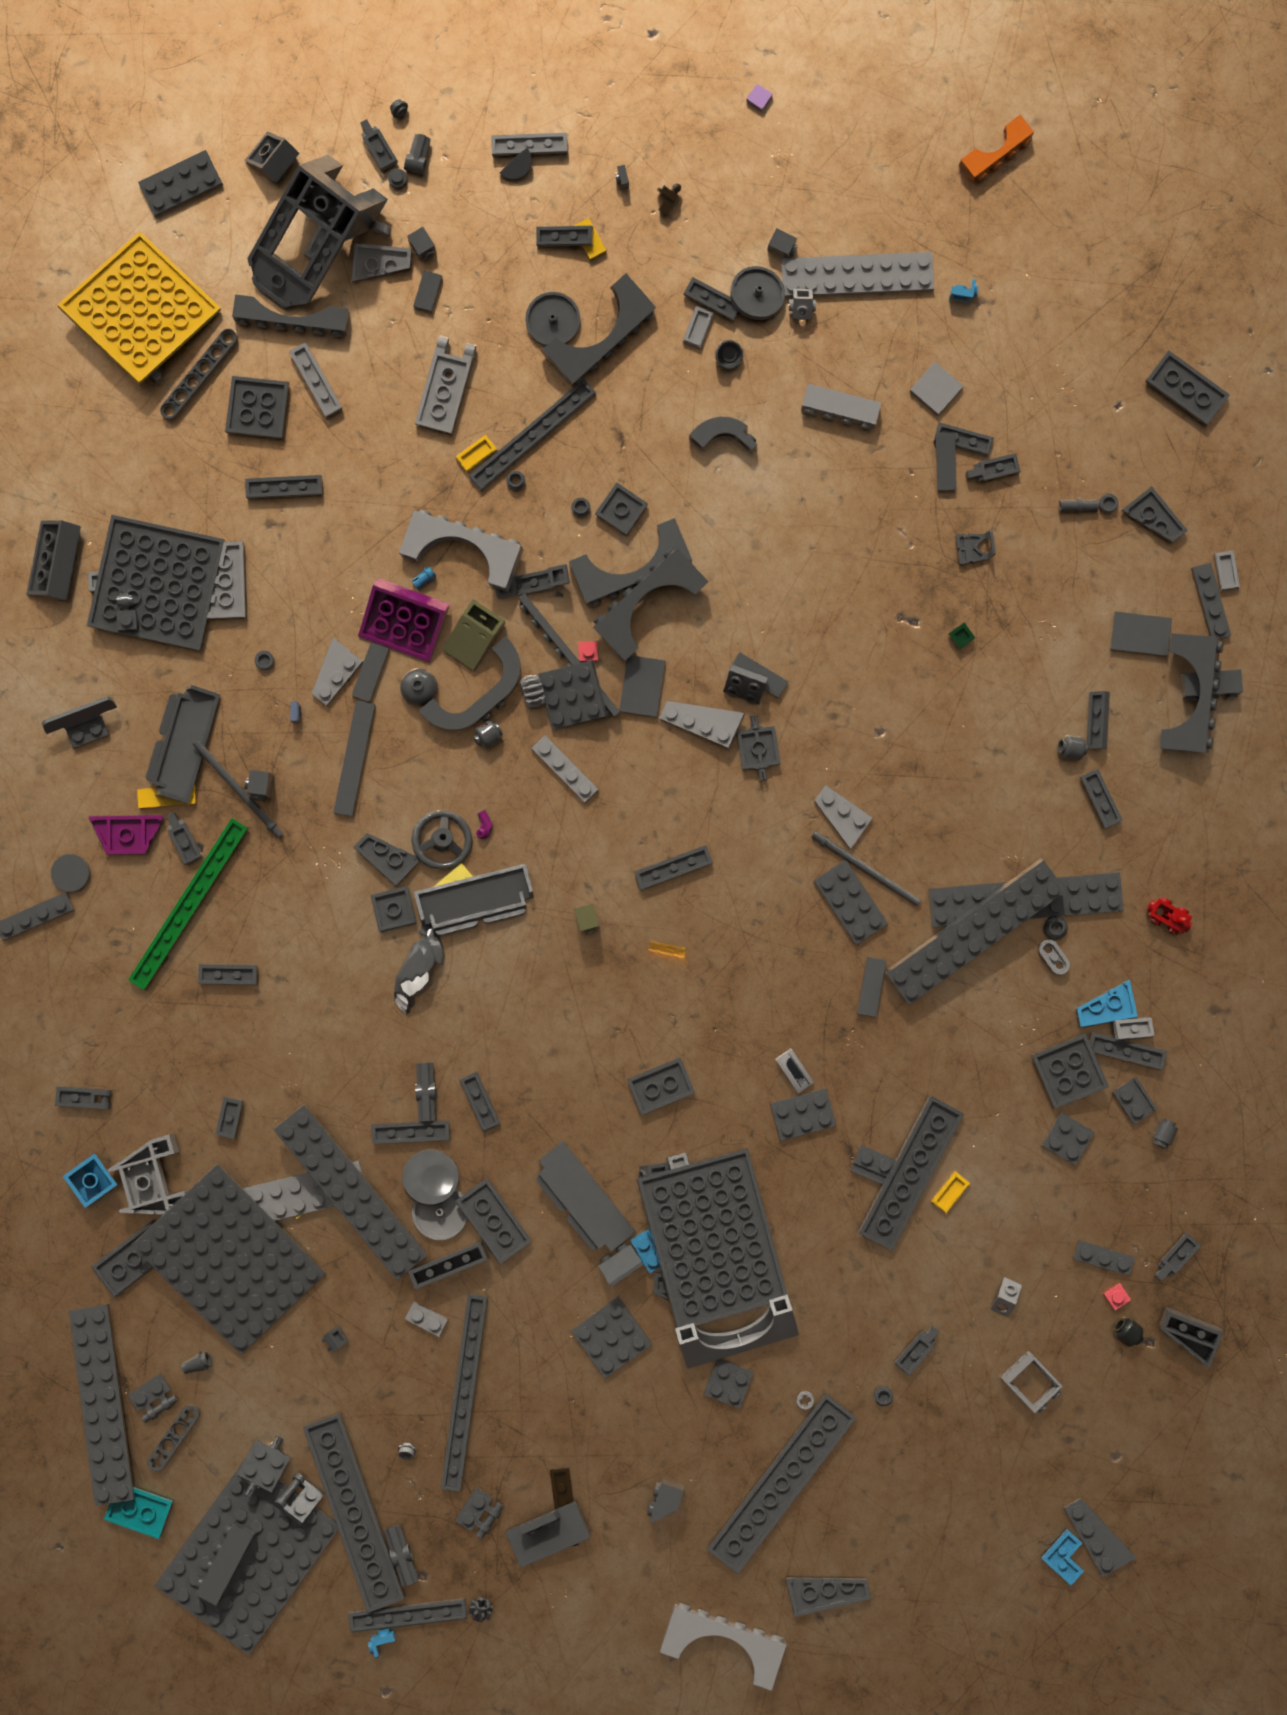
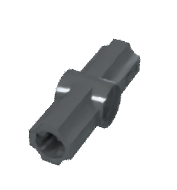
(425, 1092)
(401, 1555)

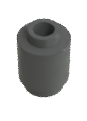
(1165, 1133)

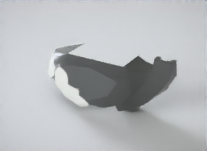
(416, 969)

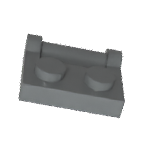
(304, 1502)

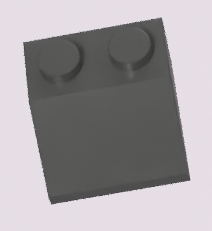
(272, 156)
(620, 1264)

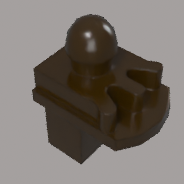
(672, 198)

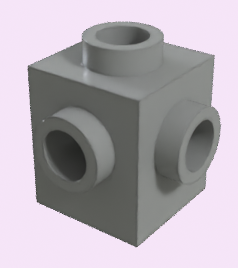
(802, 304)

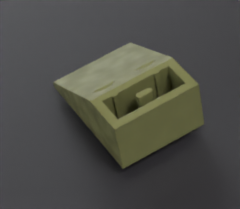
(473, 634)

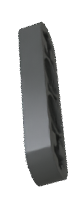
(173, 1437)

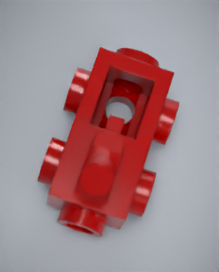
(1174, 918)

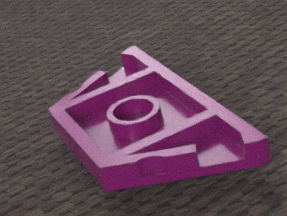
(126, 833)

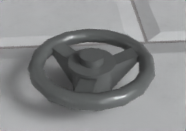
(441, 840)

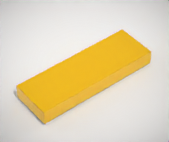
(147, 799)

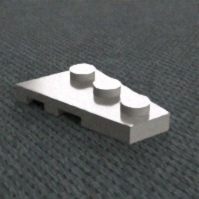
(335, 672)

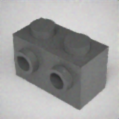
(259, 785)

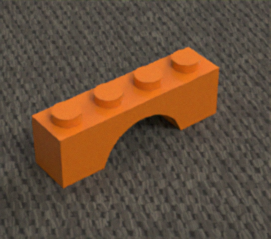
(978, 163)

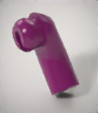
(486, 825)

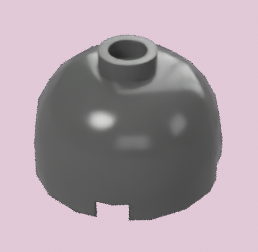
(418, 687)

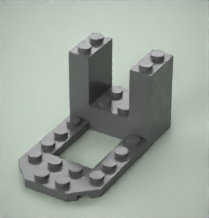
(327, 204)

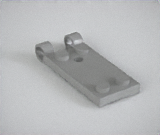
(442, 394)

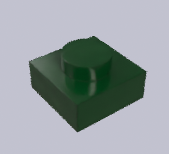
(961, 636)

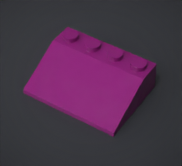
(403, 619)

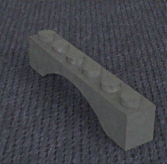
(330, 320)

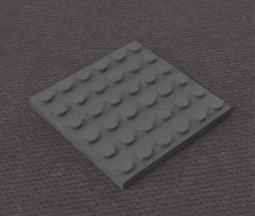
(165, 572)

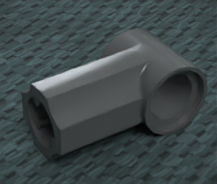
(416, 159)

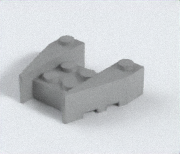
(145, 1179)

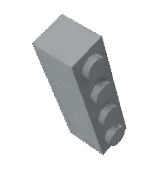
(841, 406)

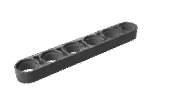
(201, 376)

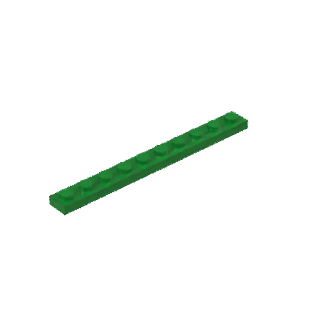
(188, 904)

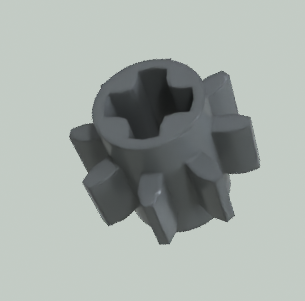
(480, 1609)

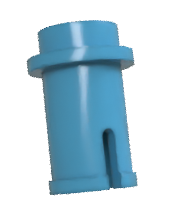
(423, 578)

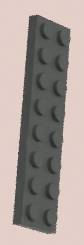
(910, 1173)

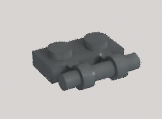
(149, 1392)
(473, 1510)

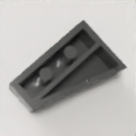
(1192, 1333)

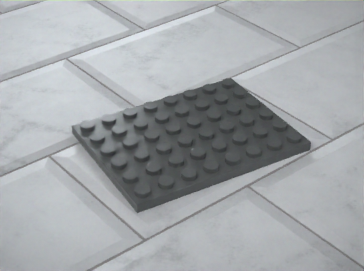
(712, 1238)
(228, 1258)
(268, 1571)

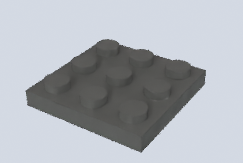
(257, 407)
(572, 694)
(1070, 1070)
(611, 1337)

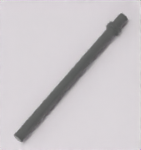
(271, 825)
(824, 841)

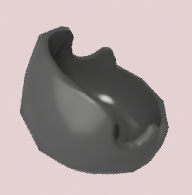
(729, 354)

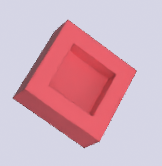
(588, 651)
(1117, 1296)

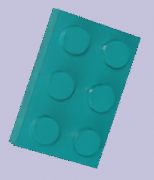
(143, 1514)

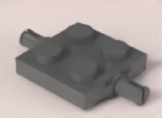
(758, 747)
(263, 1467)

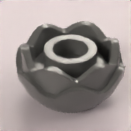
(1051, 932)

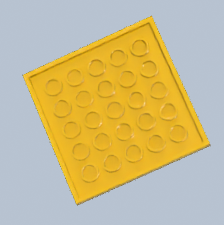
(139, 307)

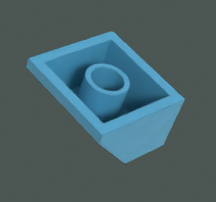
(90, 1181)

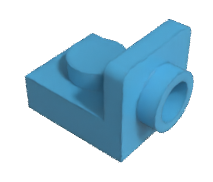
(961, 292)

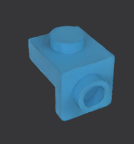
(384, 1636)

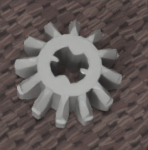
(532, 691)

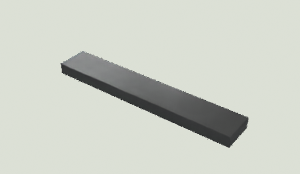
(354, 758)
(408, 1615)

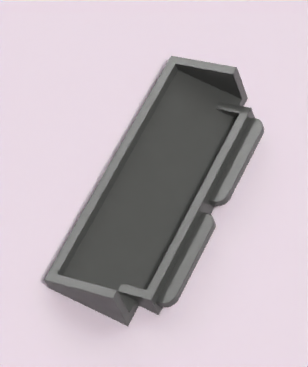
(174, 758)
(476, 898)
(589, 1207)

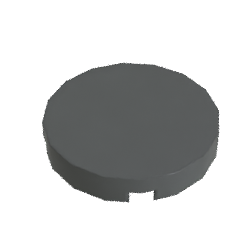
(70, 873)

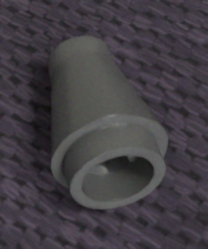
(197, 1363)

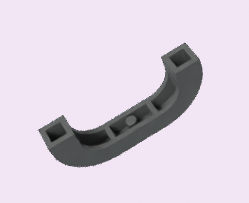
(488, 702)

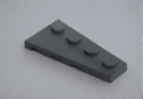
(1098, 1539)
(820, 1594)

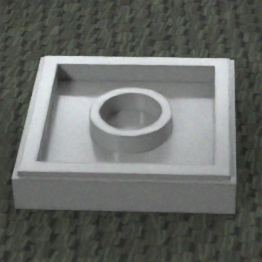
(936, 388)

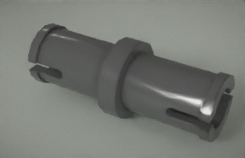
(1079, 505)

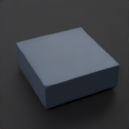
(295, 712)

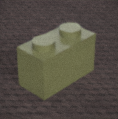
(587, 919)

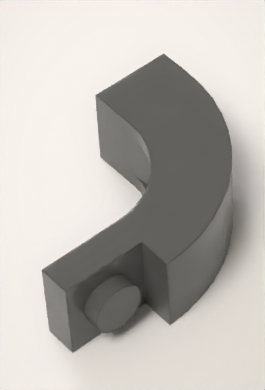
(722, 427)

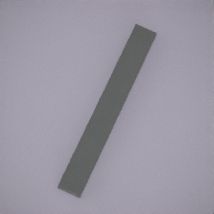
(532, 435)

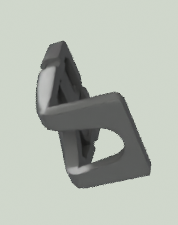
(968, 548)

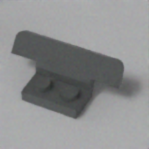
(83, 723)

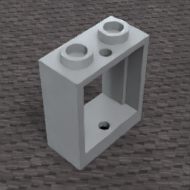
(1017, 1368)

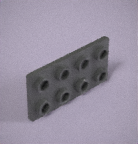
(548, 1534)

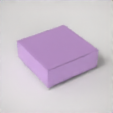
(759, 97)

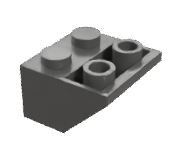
(667, 1499)

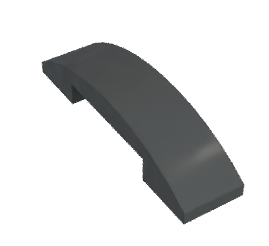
(536, 582)

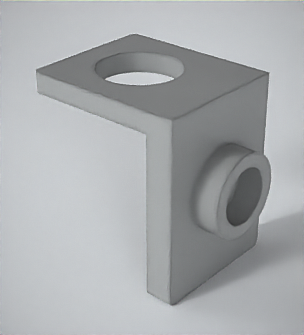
(1007, 1296)

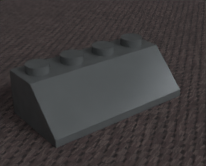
(53, 560)

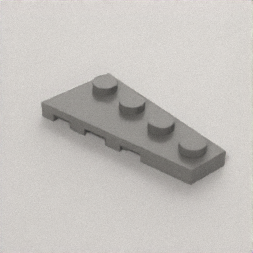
(229, 590)
(709, 723)

